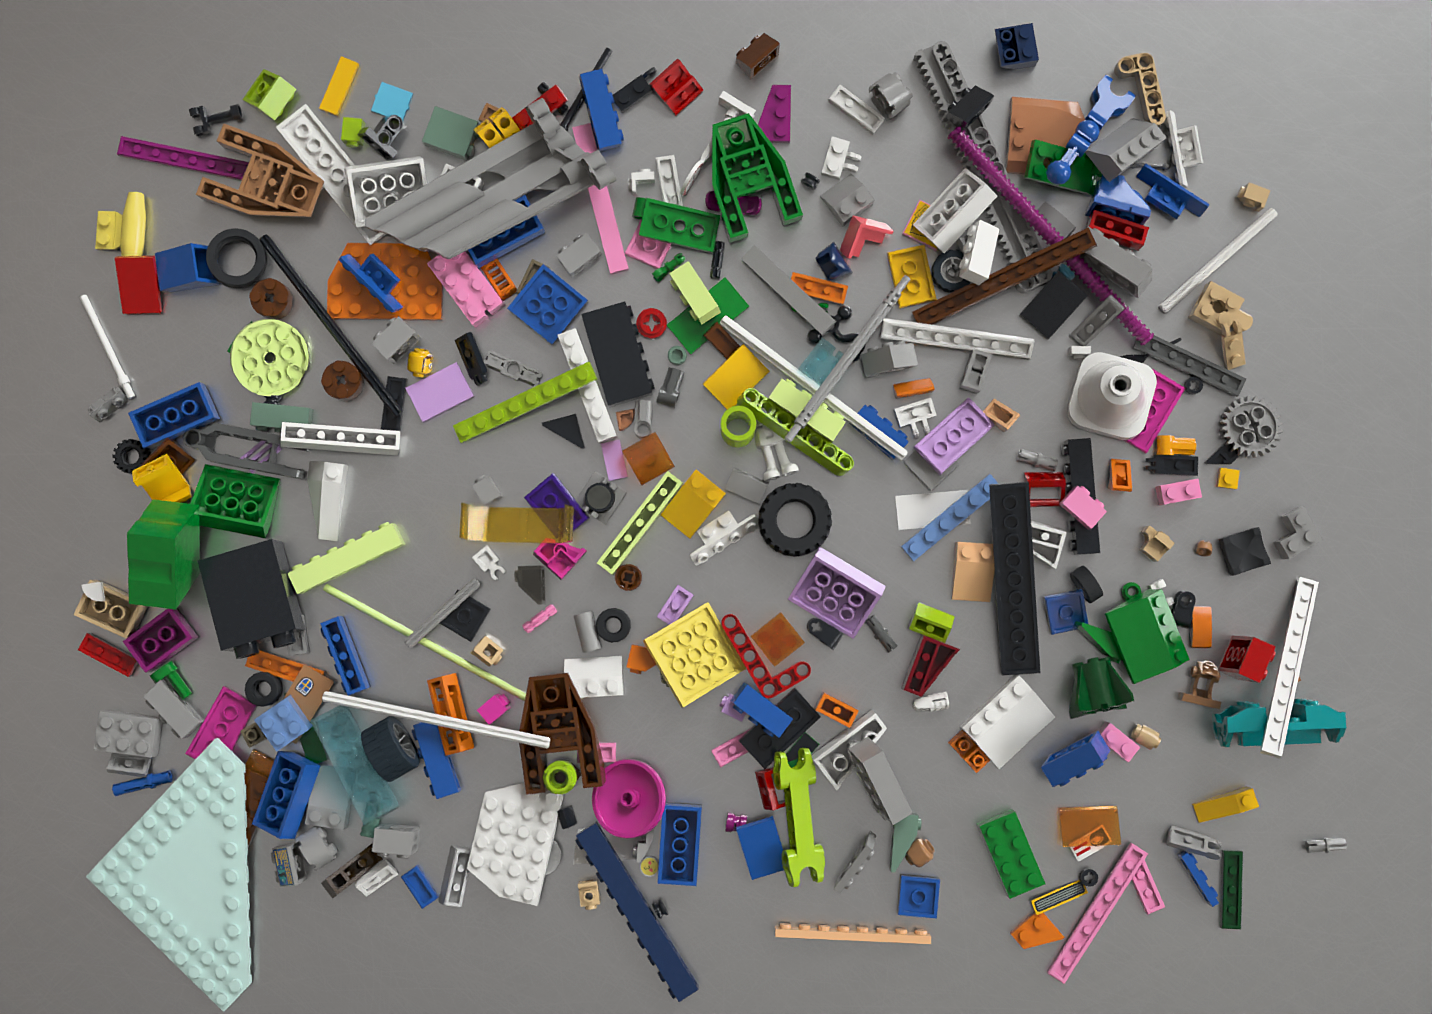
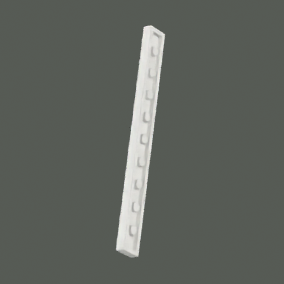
(1289, 668)

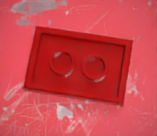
(138, 284)

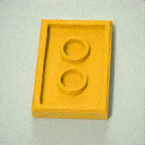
(915, 265)
(734, 376)

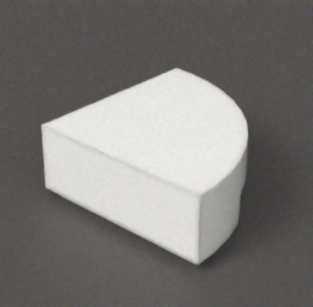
(94, 591)

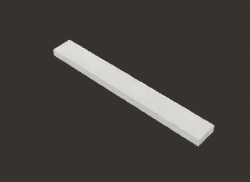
(956, 338)

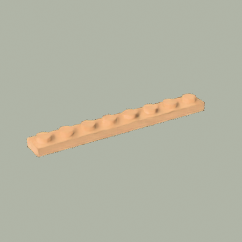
(861, 934)

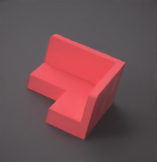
(861, 230)

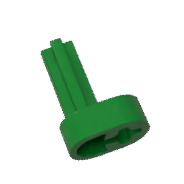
(169, 671)

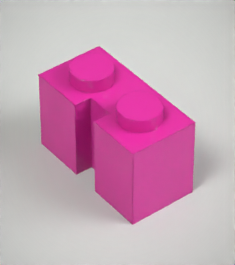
(494, 708)

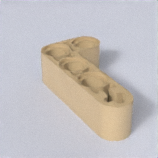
(1144, 90)

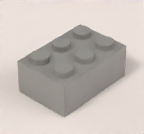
(128, 733)

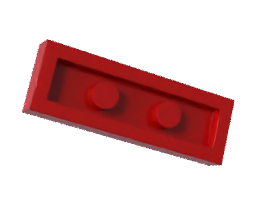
(554, 99)
(108, 654)

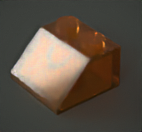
(648, 458)

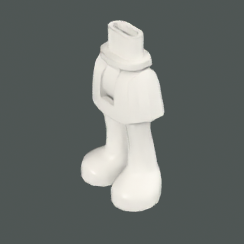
(765, 440)

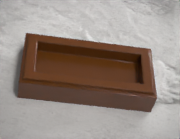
(721, 340)

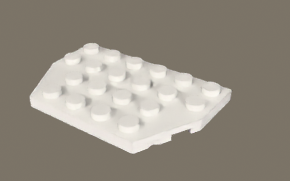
(515, 841)

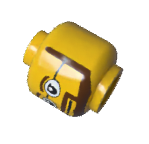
(419, 362)

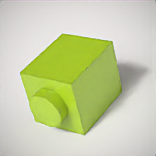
(350, 129)

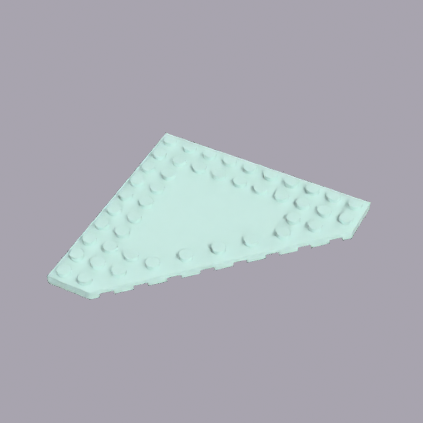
(187, 875)

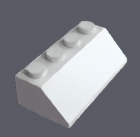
(955, 210)

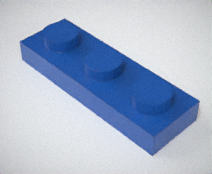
(1199, 878)

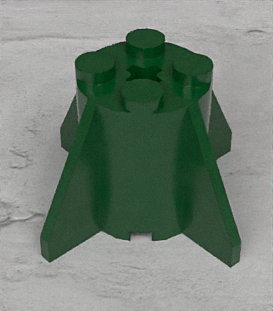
(1097, 688)

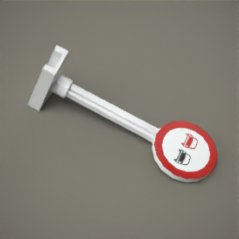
(735, 109)

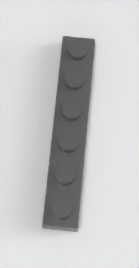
(1193, 365)

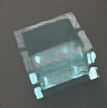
(820, 361)

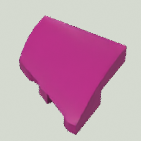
(558, 557)

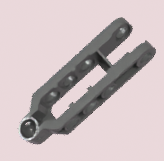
(205, 441)

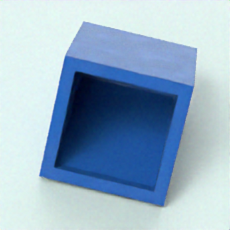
(184, 268)

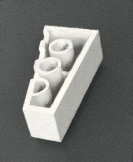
(834, 756)

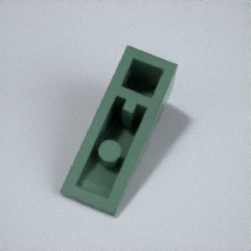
(903, 835)

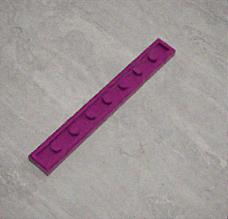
(182, 158)

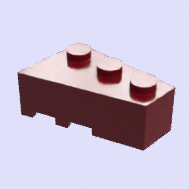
(927, 663)

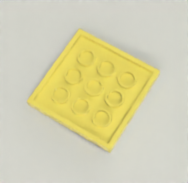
(694, 654)

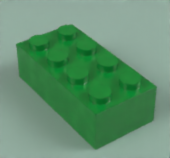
(1011, 853)

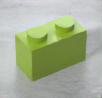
(931, 622)

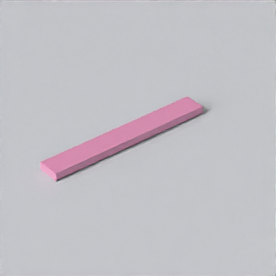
(603, 208)
(1097, 913)

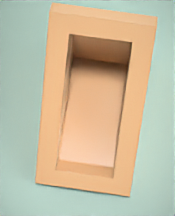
(1001, 415)

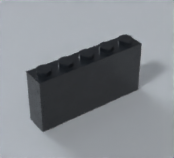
(618, 354)

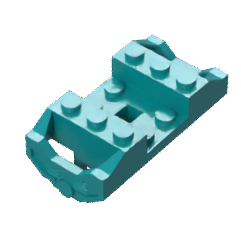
(1304, 726)

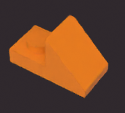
(1120, 475)

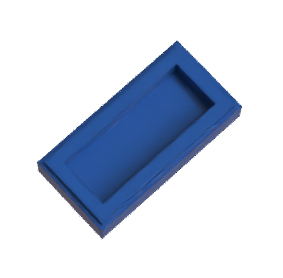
(419, 886)

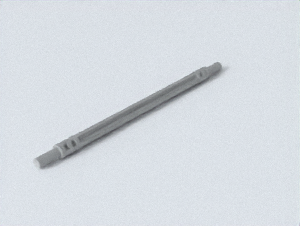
(848, 357)

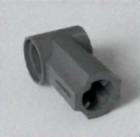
(669, 391)

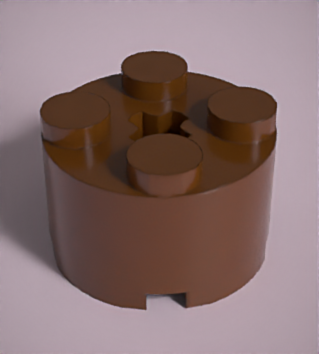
(261, 296)
(333, 386)

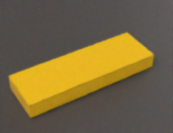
(339, 86)

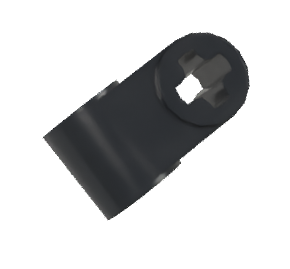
(1183, 611)
(827, 634)

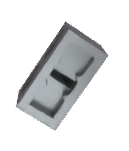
(975, 371)

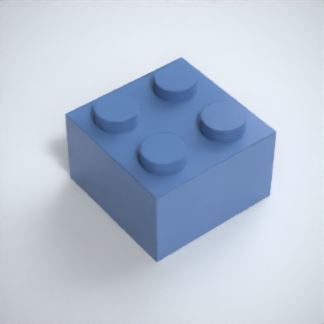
(283, 723)

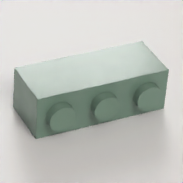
(272, 416)

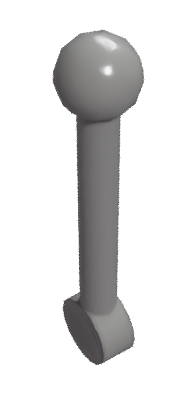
(1165, 166)

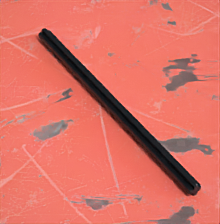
(330, 325)

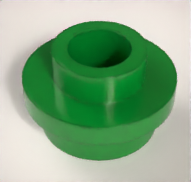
(1137, 590)

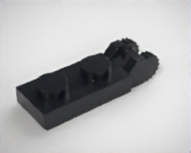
(634, 91)

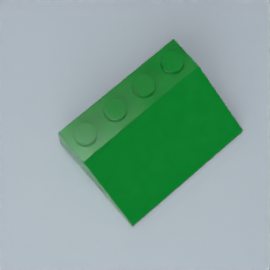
(236, 500)
(1147, 635)

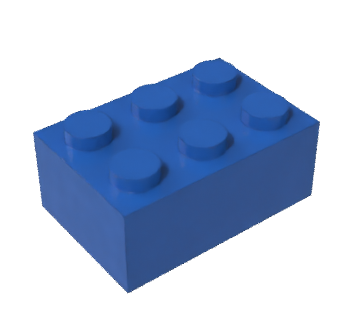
(1076, 759)

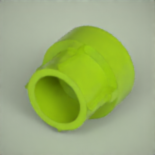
(560, 766)

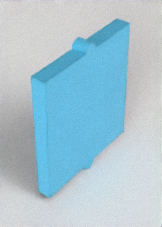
(391, 101)

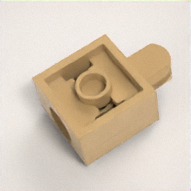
(1217, 307)

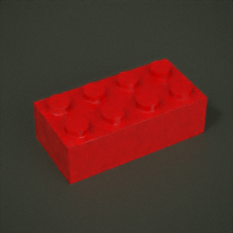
(1247, 658)

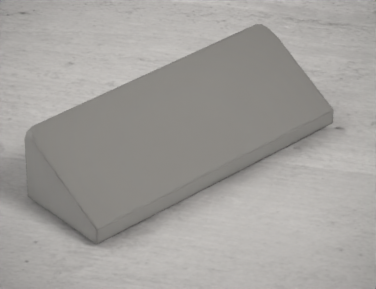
(455, 877)

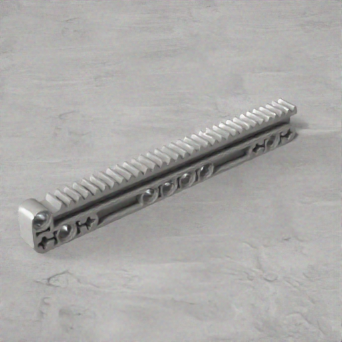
(1011, 225)

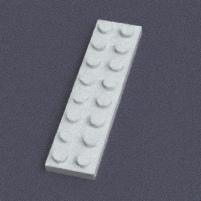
(324, 159)

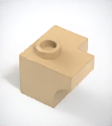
(1155, 543)

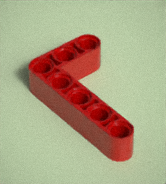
(757, 662)

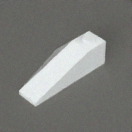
(327, 492)

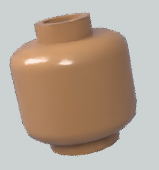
(920, 853)

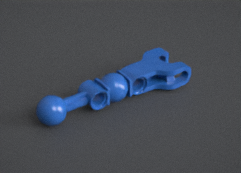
(1104, 106)

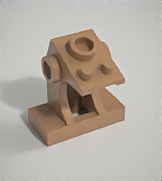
(1198, 696)

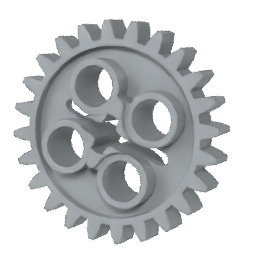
(1266, 421)

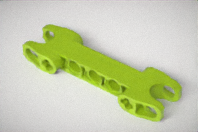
(799, 821)

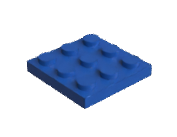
(547, 304)

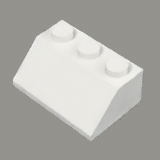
(596, 675)

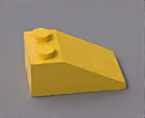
(693, 504)

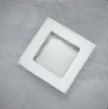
(1079, 352)

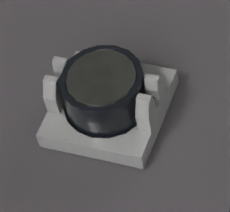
(599, 497)

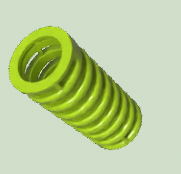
(744, 414)

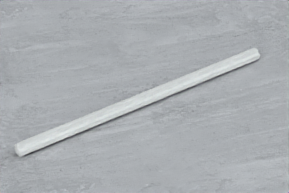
(812, 387)
(436, 719)

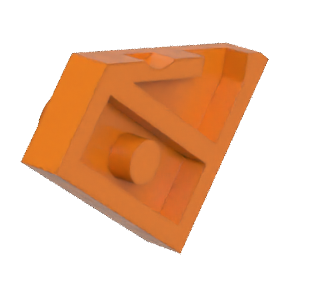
(1036, 931)

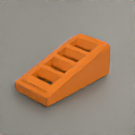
(505, 289)

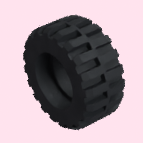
(794, 493)

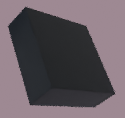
(567, 817)

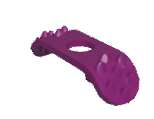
(749, 204)

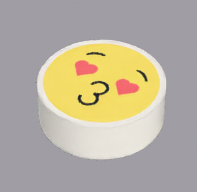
(649, 866)

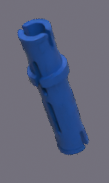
(151, 781)

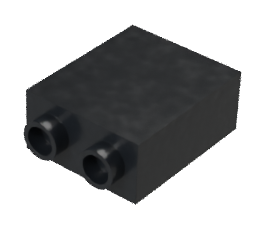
(251, 598)

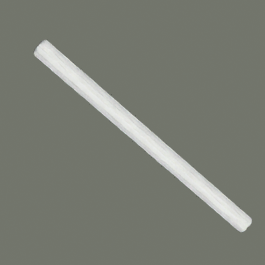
(1218, 260)

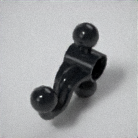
(843, 313)

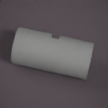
(586, 631)

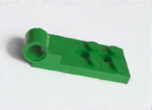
(1083, 170)
(659, 221)

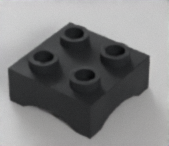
(1244, 551)

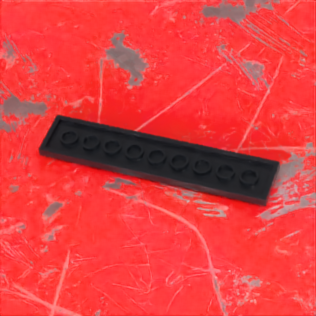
(1014, 578)

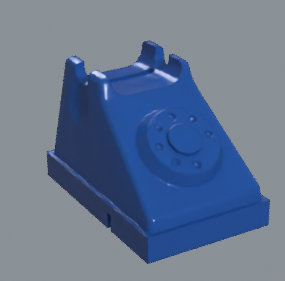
(1119, 200)

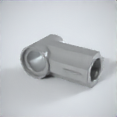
(643, 416)

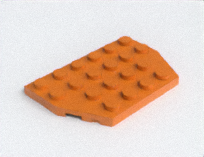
(417, 290)

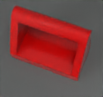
(1046, 479)
(767, 790)

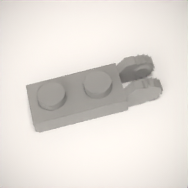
(1193, 842)

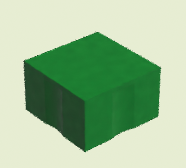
(163, 554)

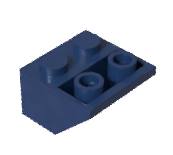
(1017, 46)

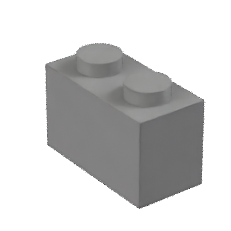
(578, 254)

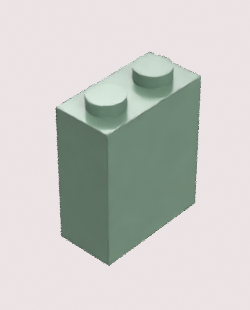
(451, 133)

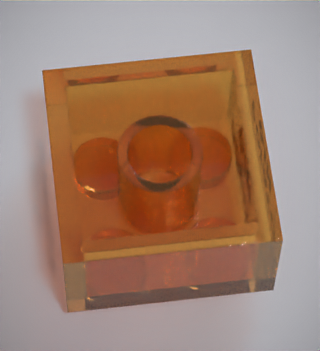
(777, 639)

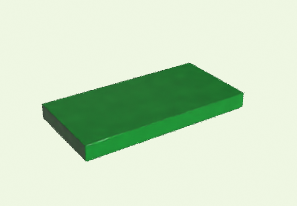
(691, 332)

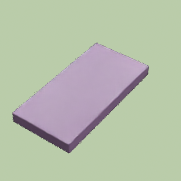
(954, 436)

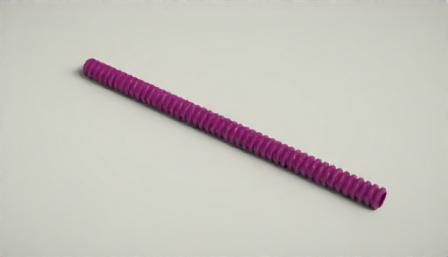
(1045, 230)

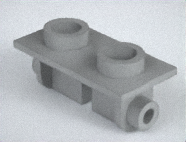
(102, 409)

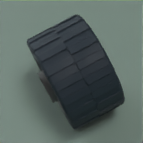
(389, 749)

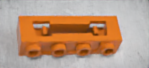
(452, 707)

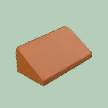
(913, 388)

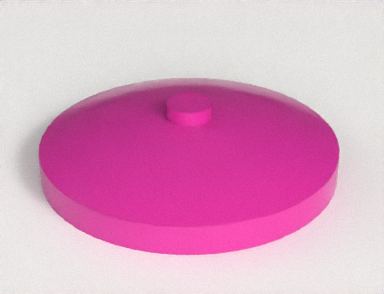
(630, 799)

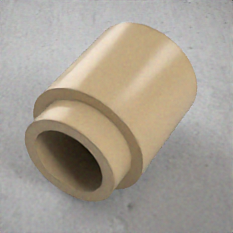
(1146, 736)

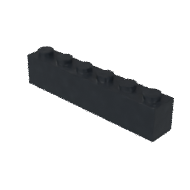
(1080, 473)

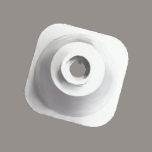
(1101, 407)

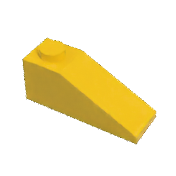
(1226, 804)

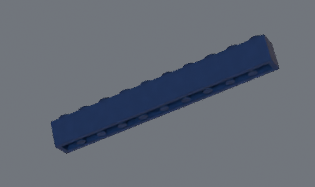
(637, 911)

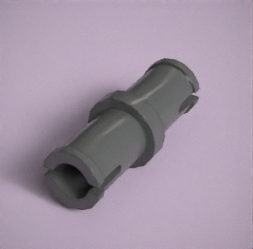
(881, 633)

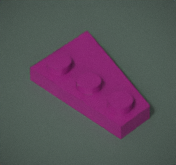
(777, 114)

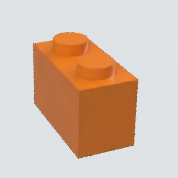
(836, 709)

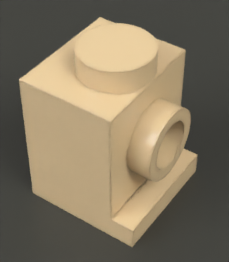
(1253, 196)
(487, 644)
(592, 887)

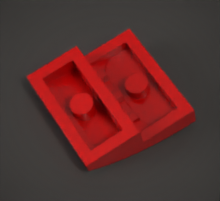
(676, 86)

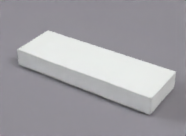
(856, 109)
(669, 180)

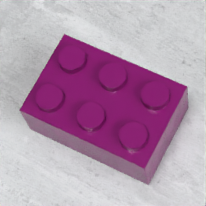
(160, 639)

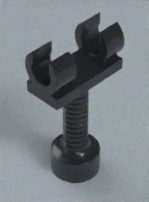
(235, 112)

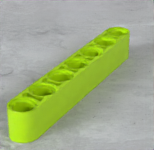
(801, 440)

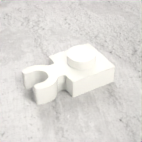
(487, 561)

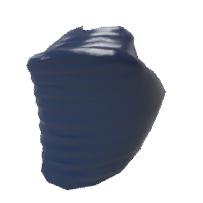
(832, 262)

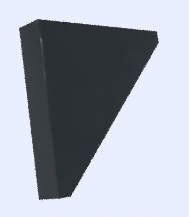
(567, 428)

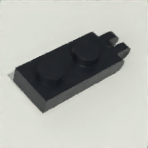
(472, 358)
(1173, 465)

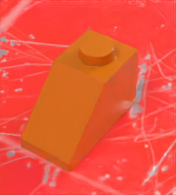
(639, 659)

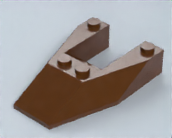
(557, 712)

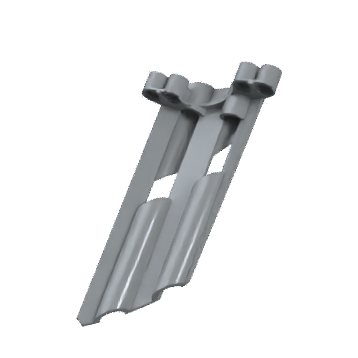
(456, 216)

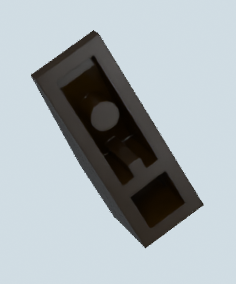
(351, 871)

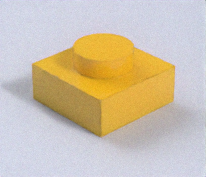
(1228, 478)

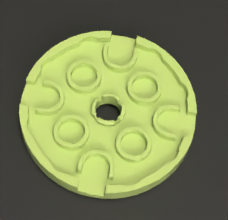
(249, 353)

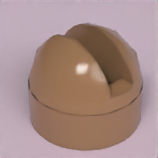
(1204, 548)

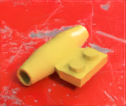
(123, 230)

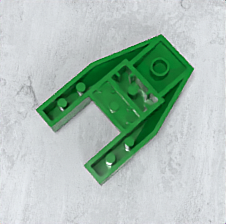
(745, 164)

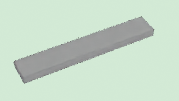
(788, 290)

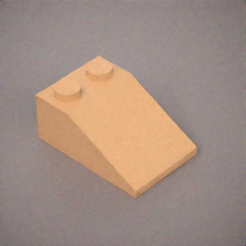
(973, 571)

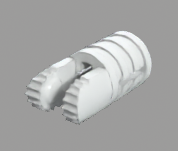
(932, 702)

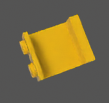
(162, 480)

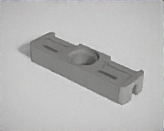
(525, 373)

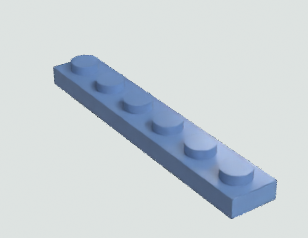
(949, 519)

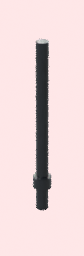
(579, 99)

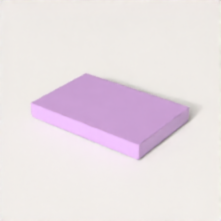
(439, 392)

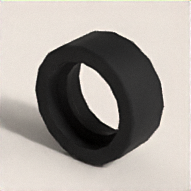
(1085, 580)

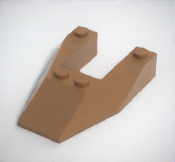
(272, 182)

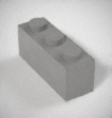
(173, 709)

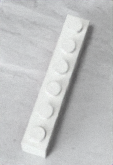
(589, 393)
(340, 438)

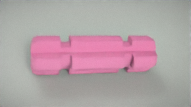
(539, 618)

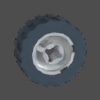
(940, 271)

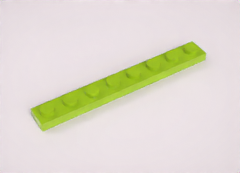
(525, 402)

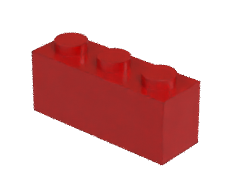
(1121, 230)

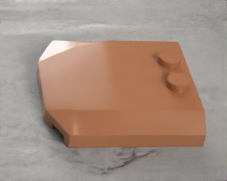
(1040, 120)

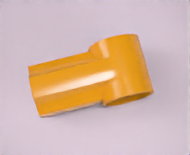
(1179, 446)

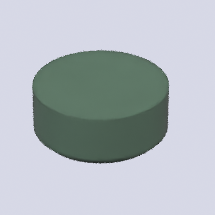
(677, 355)

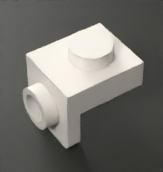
(644, 176)

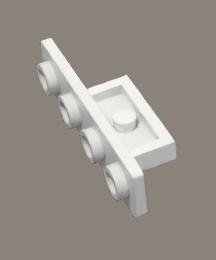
(1185, 148)
(720, 534)

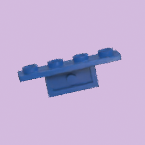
(1169, 195)
(376, 278)

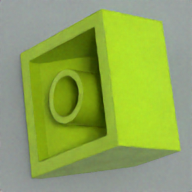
(269, 94)

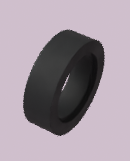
(236, 235)

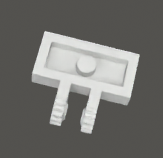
(836, 157)
(914, 413)

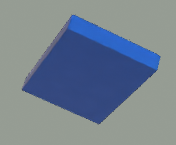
(761, 847)

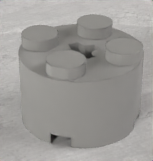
(890, 95)
(316, 847)

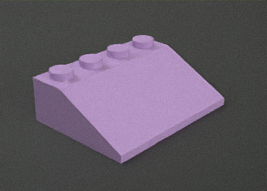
(836, 592)

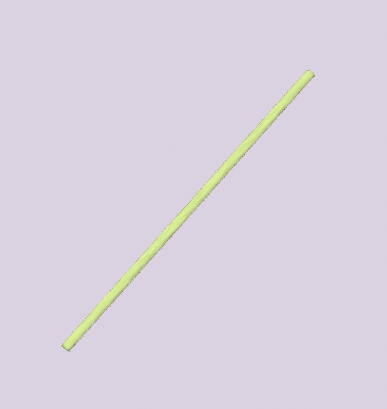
(425, 642)

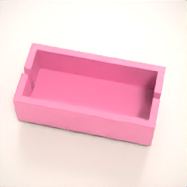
(467, 287)

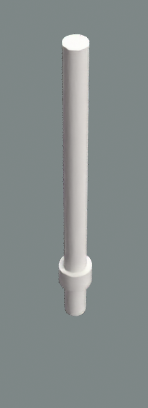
(122, 379)

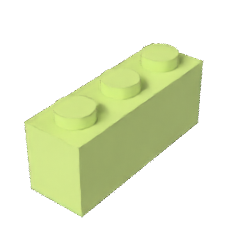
(694, 293)

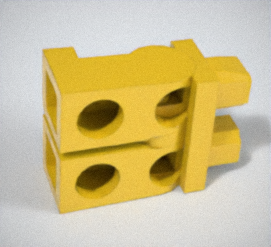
(503, 123)

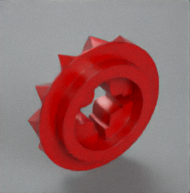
(645, 329)

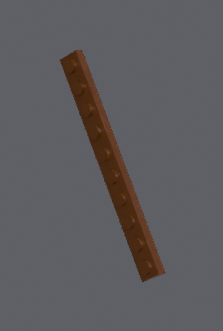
(1006, 278)

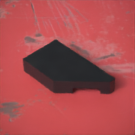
(1223, 456)

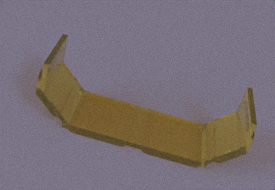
(516, 524)

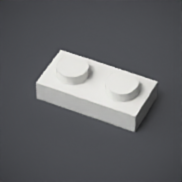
(376, 878)

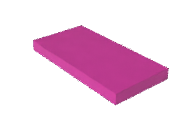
(1163, 402)
(224, 721)

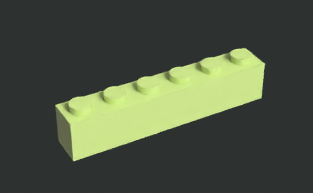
(640, 523)
(346, 558)

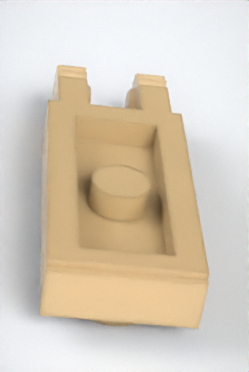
(1232, 345)

